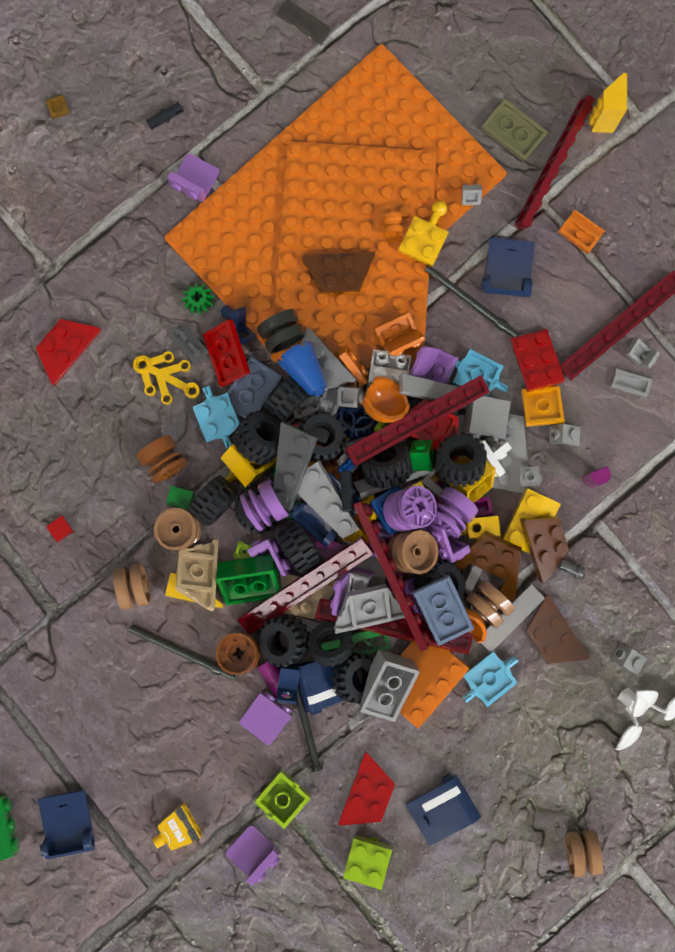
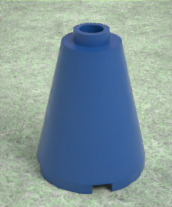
(304, 368)

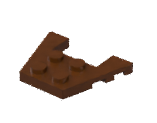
(496, 557)

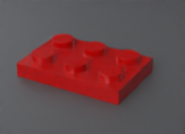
(226, 353)
(537, 360)

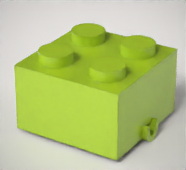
(282, 798)
(368, 861)

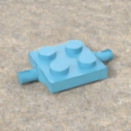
(476, 365)
(217, 417)
(490, 679)

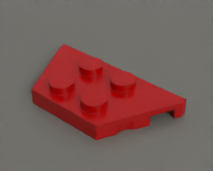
(64, 346)
(437, 430)
(367, 795)

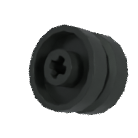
(281, 331)

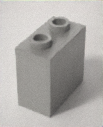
(487, 419)

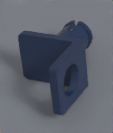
(239, 319)
(288, 684)

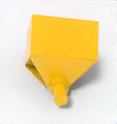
(242, 468)
(479, 488)

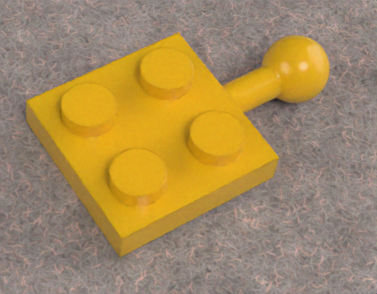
(424, 238)

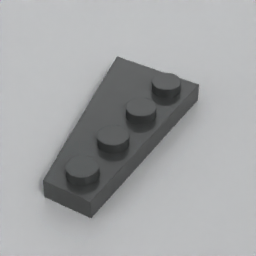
(293, 458)

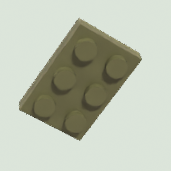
(514, 130)

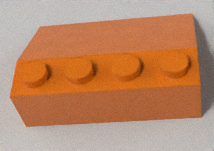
(438, 675)

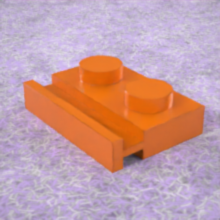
(581, 231)

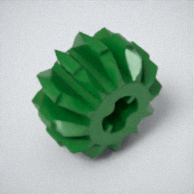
(204, 301)

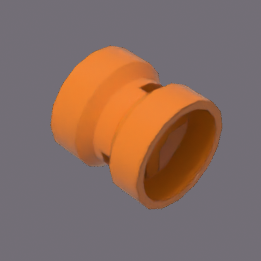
(392, 224)

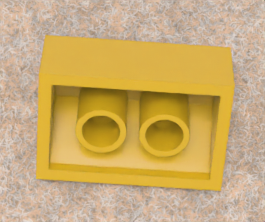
(610, 107)
(529, 506)

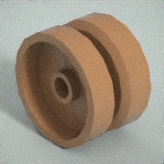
(173, 519)
(413, 551)
(131, 586)
(490, 603)
(583, 853)

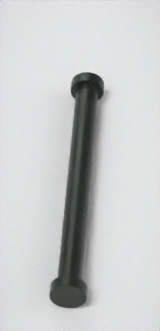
(308, 733)

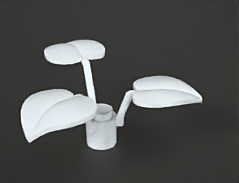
(637, 706)

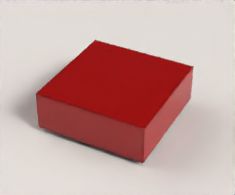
(59, 529)

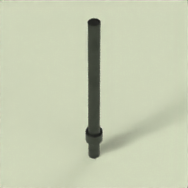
(499, 323)
(216, 669)

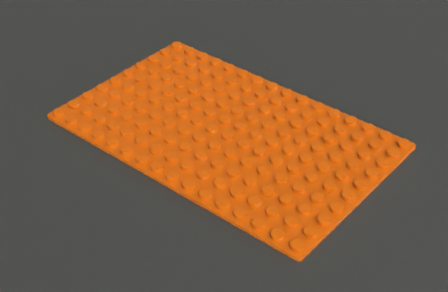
(378, 103)

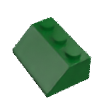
(248, 579)
(8, 843)

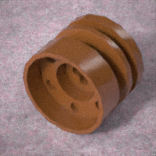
(160, 456)
(227, 656)

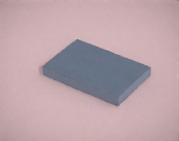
(253, 390)
(443, 610)

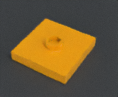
(543, 406)

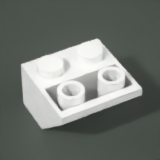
(388, 366)

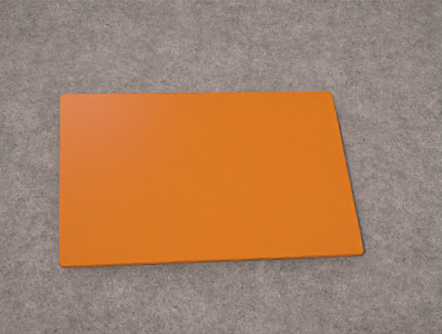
(338, 206)

